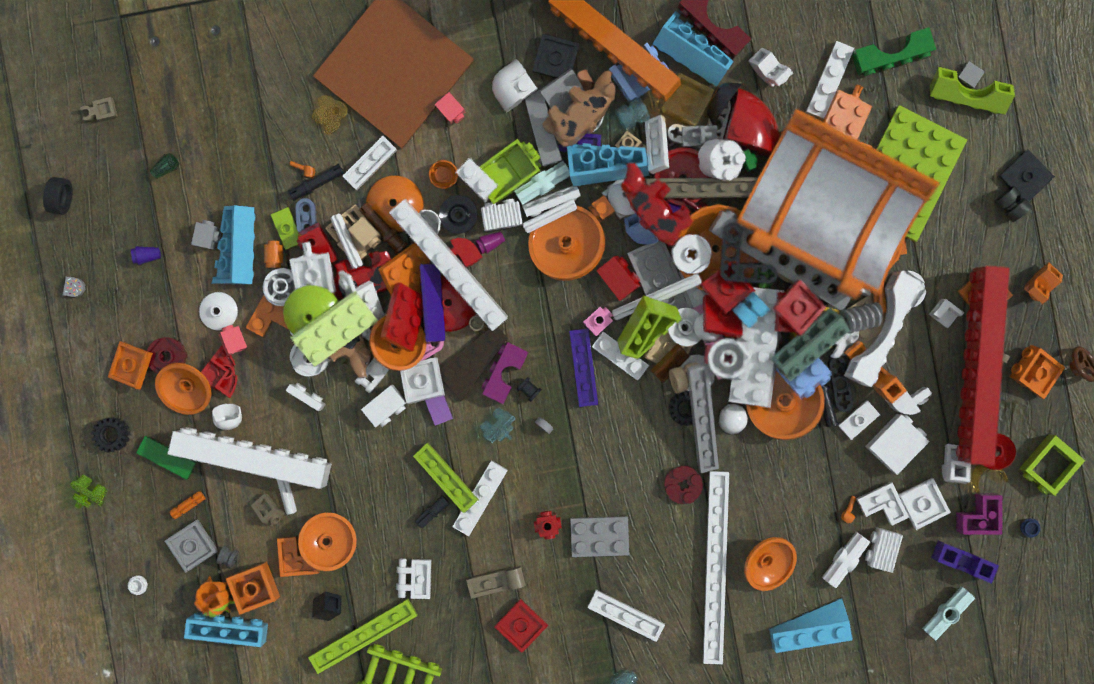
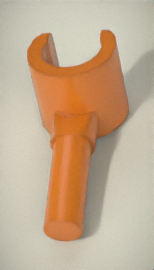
(308, 170)
(847, 516)

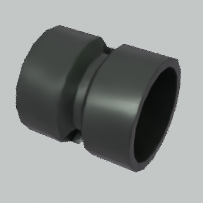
(1013, 204)

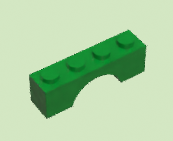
(870, 58)

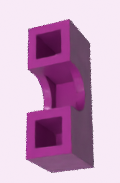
(495, 387)

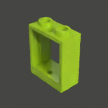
(1049, 442)

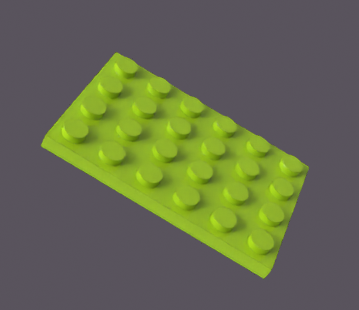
(924, 148)

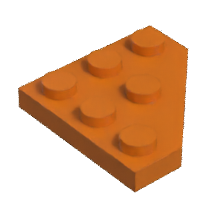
(405, 269)

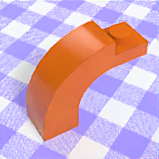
(887, 384)

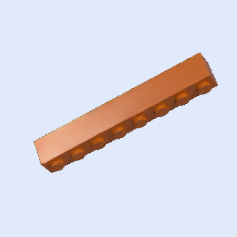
(618, 46)

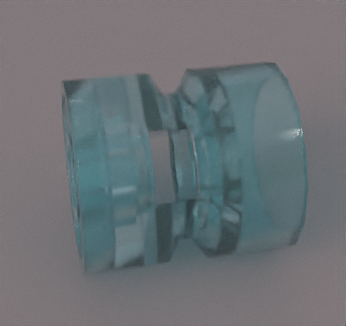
(634, 113)

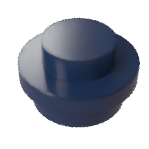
(1030, 527)

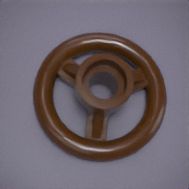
(1080, 365)

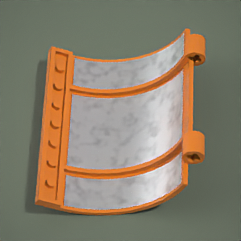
(834, 204)

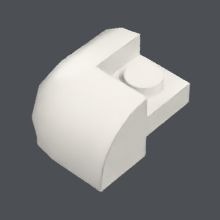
(512, 85)

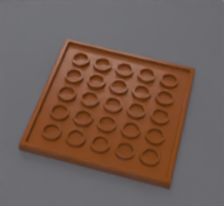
(393, 68)

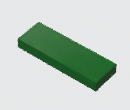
(159, 454)

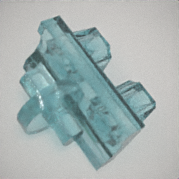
(501, 428)

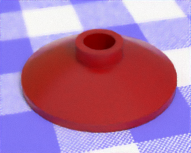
(1007, 452)

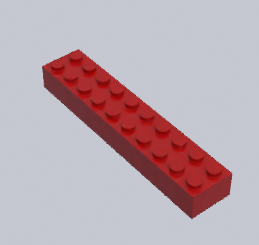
(983, 365)

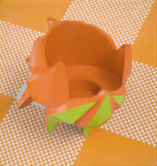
(213, 598)

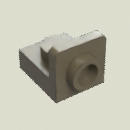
(267, 510)

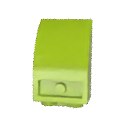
(511, 168)

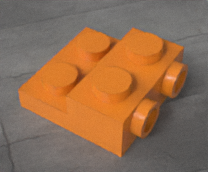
(1036, 371)

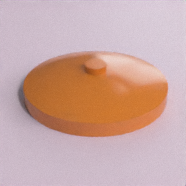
(568, 245)
(788, 415)

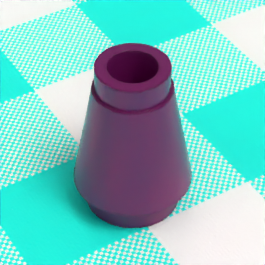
(489, 242)

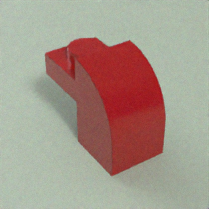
(466, 250)

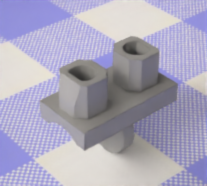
(698, 135)

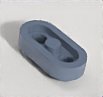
(304, 218)

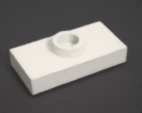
(858, 419)

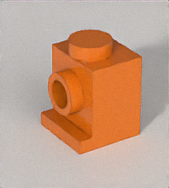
(601, 209)

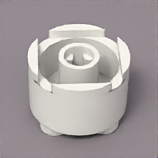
(721, 159)
(728, 347)

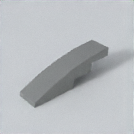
(545, 141)

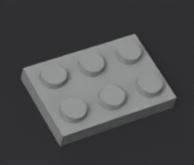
(599, 536)

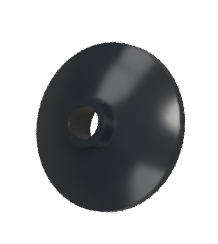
(458, 204)

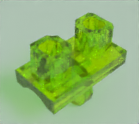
(81, 486)

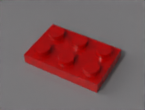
(403, 317)

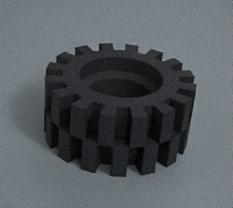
(674, 409)
(100, 439)

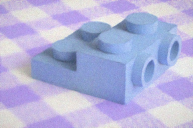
(809, 379)

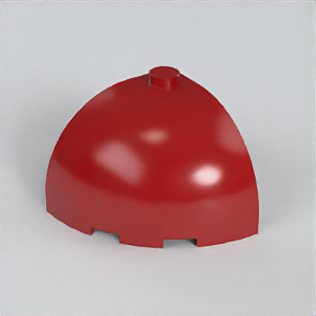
(751, 124)

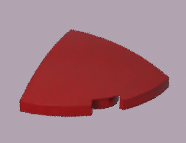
(221, 373)

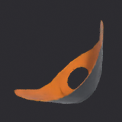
(721, 99)

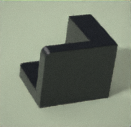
(327, 606)

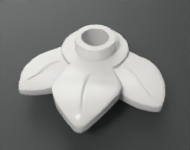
(844, 344)

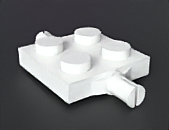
(312, 269)

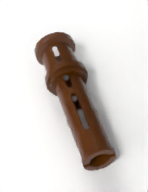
(389, 235)

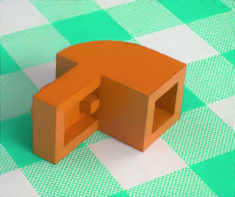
(1043, 283)

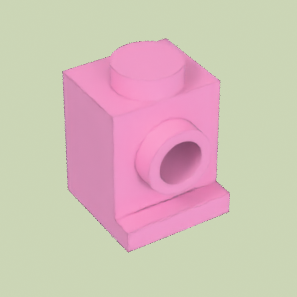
(591, 322)

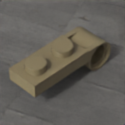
(496, 581)

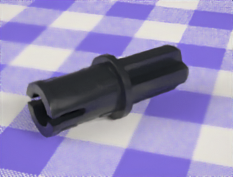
(432, 511)

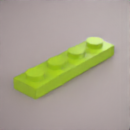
(446, 478)

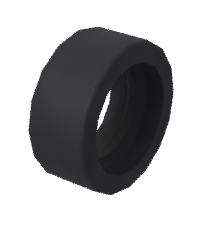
(57, 195)

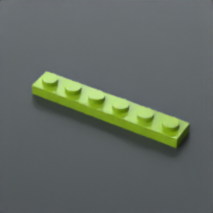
(362, 636)

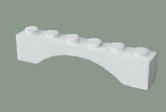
(899, 294)

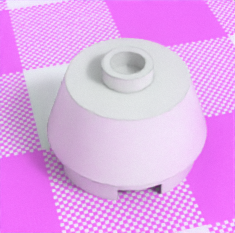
(278, 286)

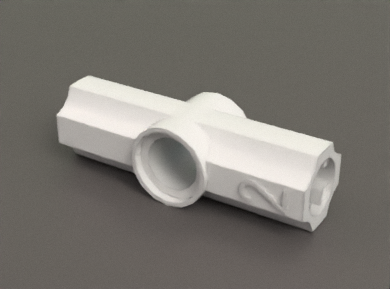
(846, 559)

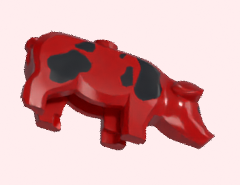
(652, 208)
(363, 273)

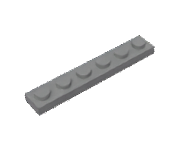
(703, 417)

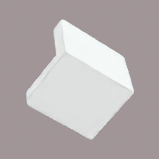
(945, 312)

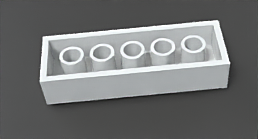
(762, 343)

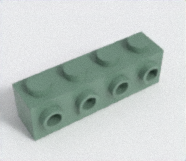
(811, 344)

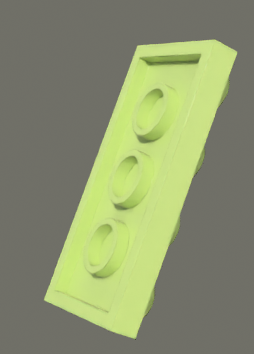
(334, 328)

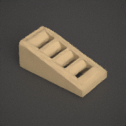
(330, 228)

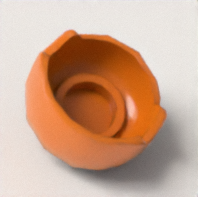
(443, 174)

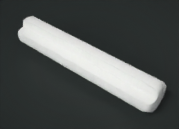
(549, 216)
(346, 241)
(287, 497)

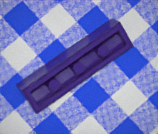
(432, 303)

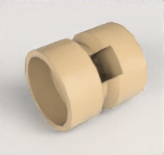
(679, 378)

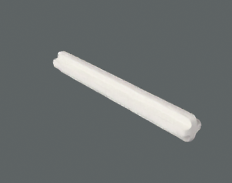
(659, 295)

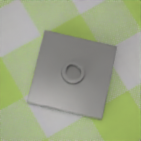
(557, 91)
(191, 546)

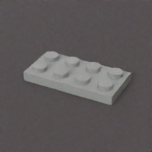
(656, 271)

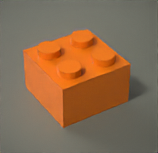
(253, 587)

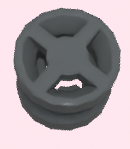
(227, 557)

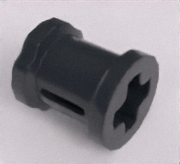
(529, 389)

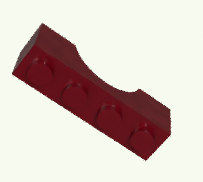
(730, 40)

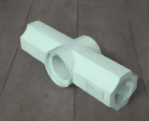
(542, 183)
(939, 623)

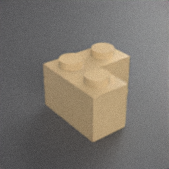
(363, 237)

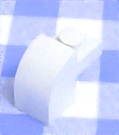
(769, 68)
(908, 403)
(955, 470)

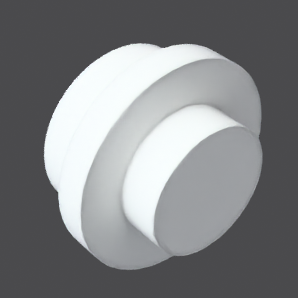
(137, 585)

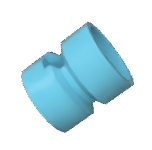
(751, 309)

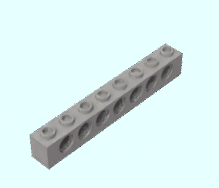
(786, 269)

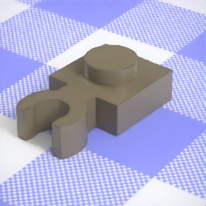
(102, 109)

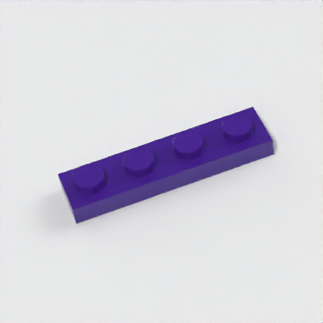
(583, 367)

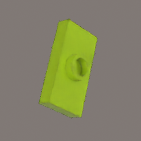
(286, 227)

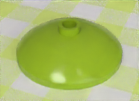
(306, 300)

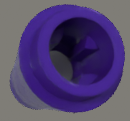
(145, 254)

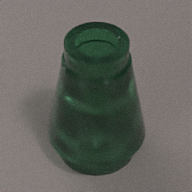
(165, 165)

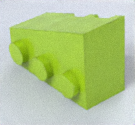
(646, 325)

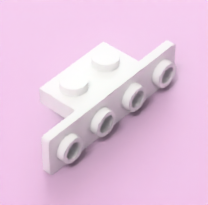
(367, 294)

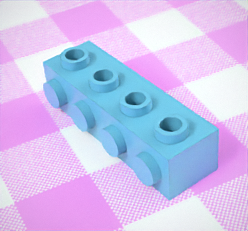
(226, 630)

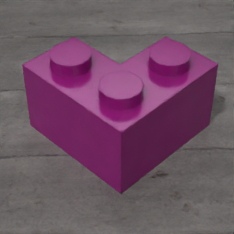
(985, 519)

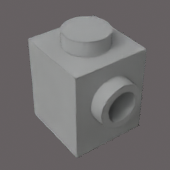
(206, 235)

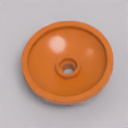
(393, 188)
(395, 358)
(183, 388)
(341, 541)
(770, 563)

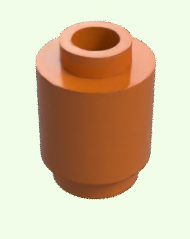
(273, 254)

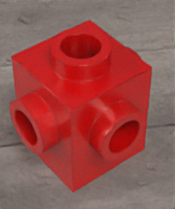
(547, 517)

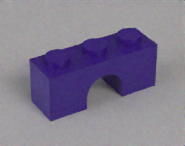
(965, 561)

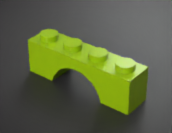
(994, 98)

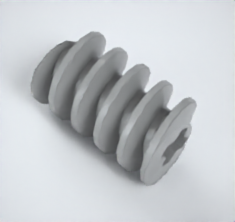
(862, 317)

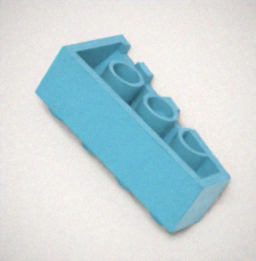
(692, 50)
(603, 163)
(236, 246)
(812, 629)

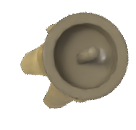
(476, 324)

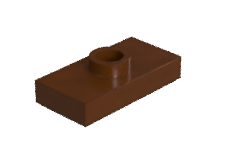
(671, 360)

